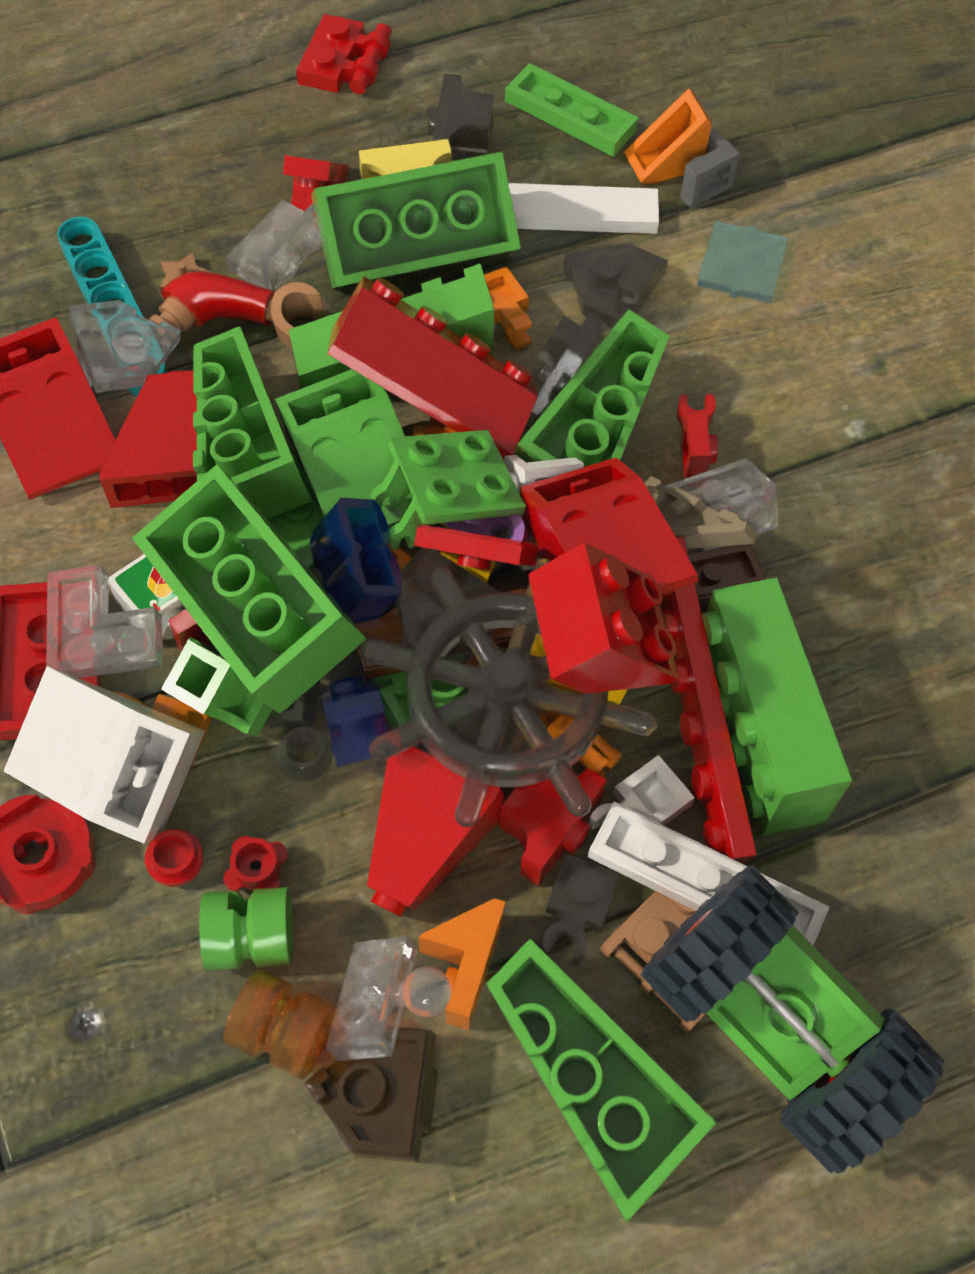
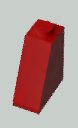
(155, 445)

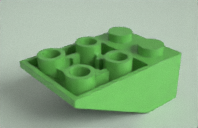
(343, 438)

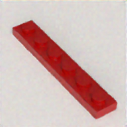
(705, 728)

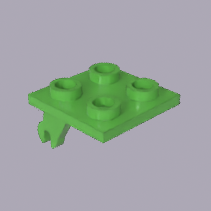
(450, 481)

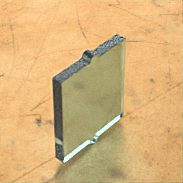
(742, 261)

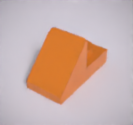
(468, 942)

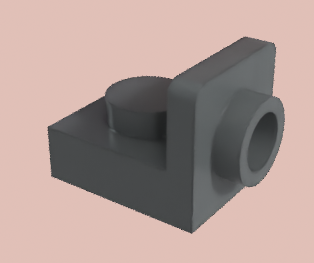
(710, 173)

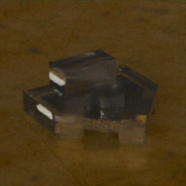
(613, 279)
(563, 357)

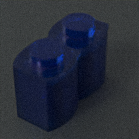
(355, 558)

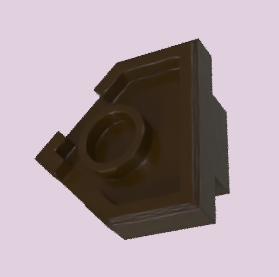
(382, 1101)

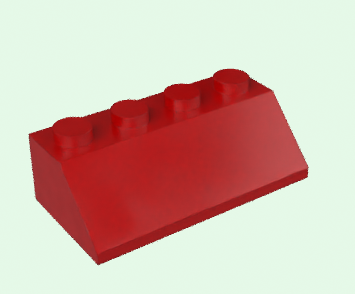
(431, 365)

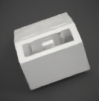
(103, 755)

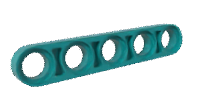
(91, 255)

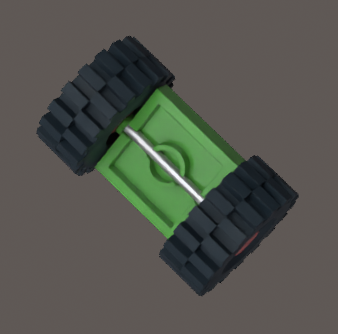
(817, 1039)

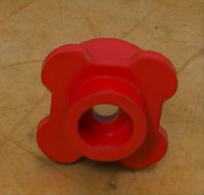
(250, 850)

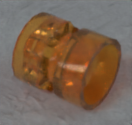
(279, 1023)

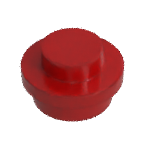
(174, 857)

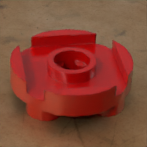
(64, 864)

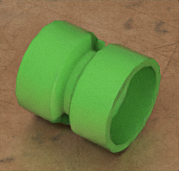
(246, 928)

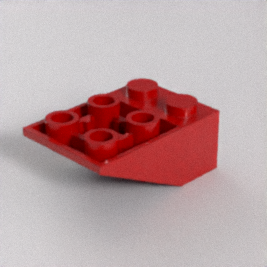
(49, 411)
(610, 511)

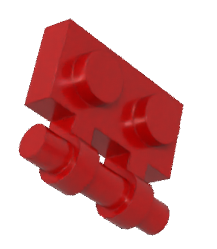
(332, 51)

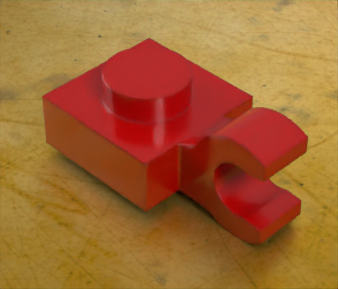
(696, 443)

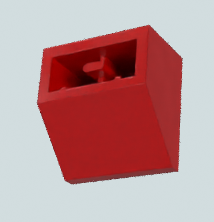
(601, 623)

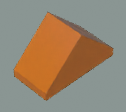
(671, 141)

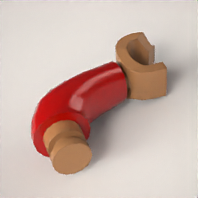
(208, 295)

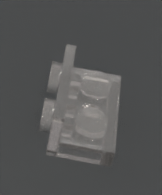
(276, 246)
(739, 489)

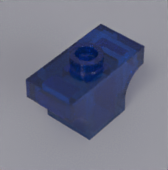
(352, 718)

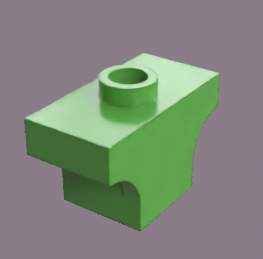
(213, 688)

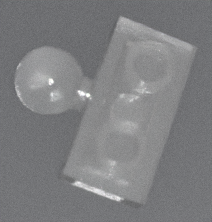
(374, 995)

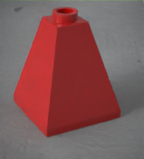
(418, 832)

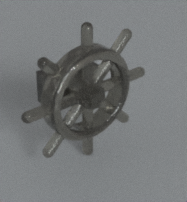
(497, 721)

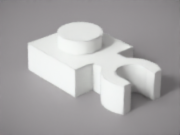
(650, 792)

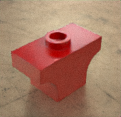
(544, 824)

